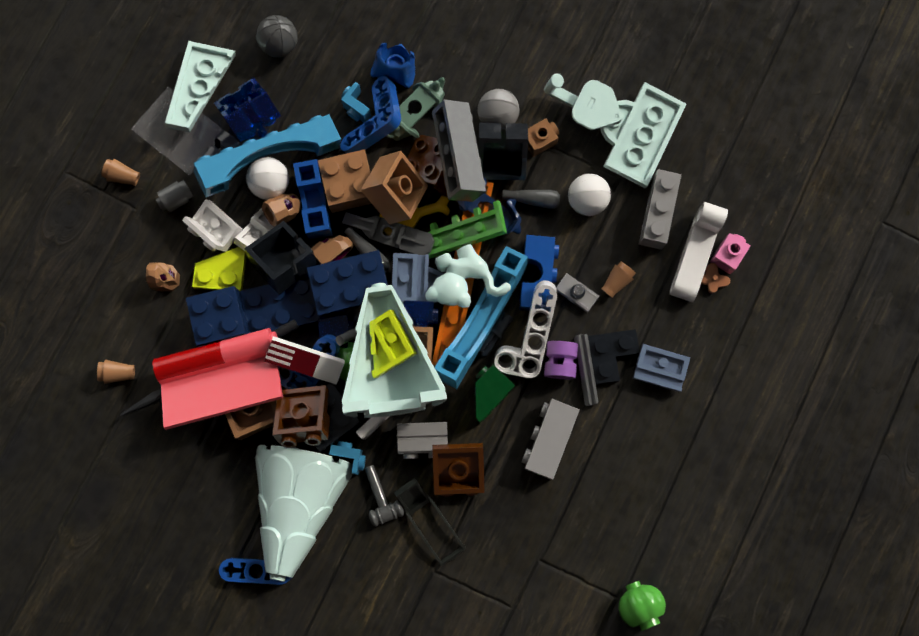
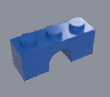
(313, 199)
(541, 253)

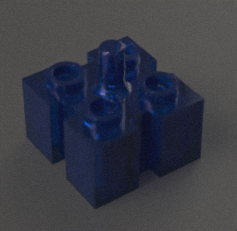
(248, 110)

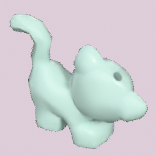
(452, 288)

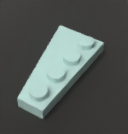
(197, 80)

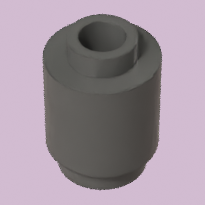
(174, 196)

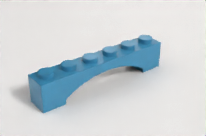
(315, 136)
(464, 348)

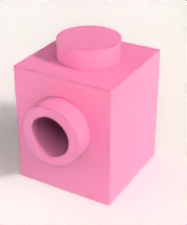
(730, 253)

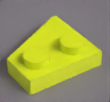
(221, 271)
(389, 343)

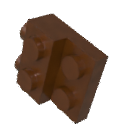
(302, 416)
(458, 469)

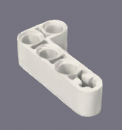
(697, 250)
(533, 328)

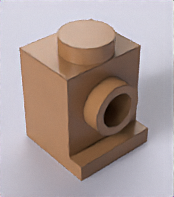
(538, 144)

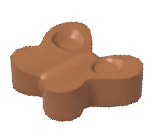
(714, 279)

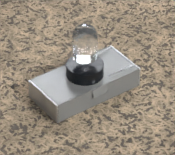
(577, 292)

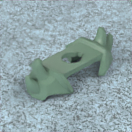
(428, 95)

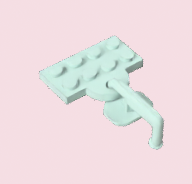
(642, 127)

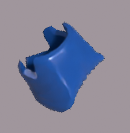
(395, 64)

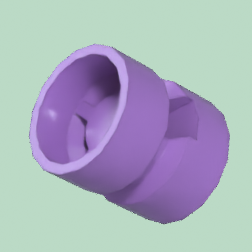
(561, 351)

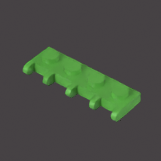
(468, 231)

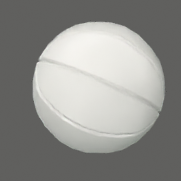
(267, 178)
(589, 194)

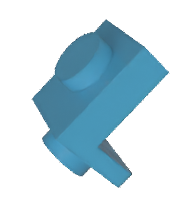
(355, 108)
(345, 450)

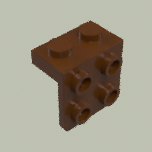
(427, 162)

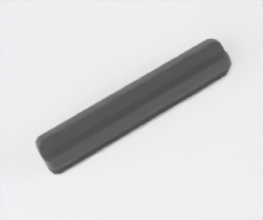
(586, 370)

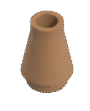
(118, 172)
(619, 277)
(114, 371)

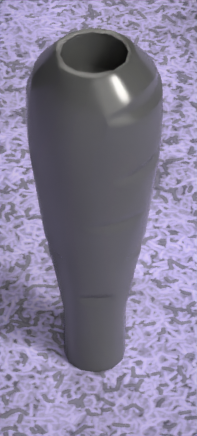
(541, 198)
(364, 246)

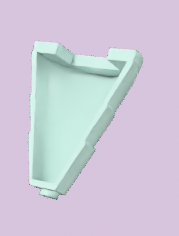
(403, 388)
(295, 502)

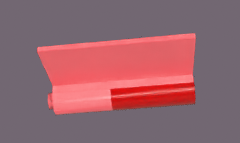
(217, 379)

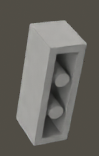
(660, 209)
(550, 438)

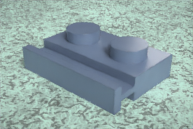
(410, 276)
(661, 368)

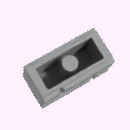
(419, 438)

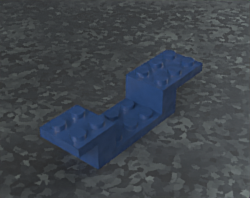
(320, 294)

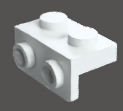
(213, 227)

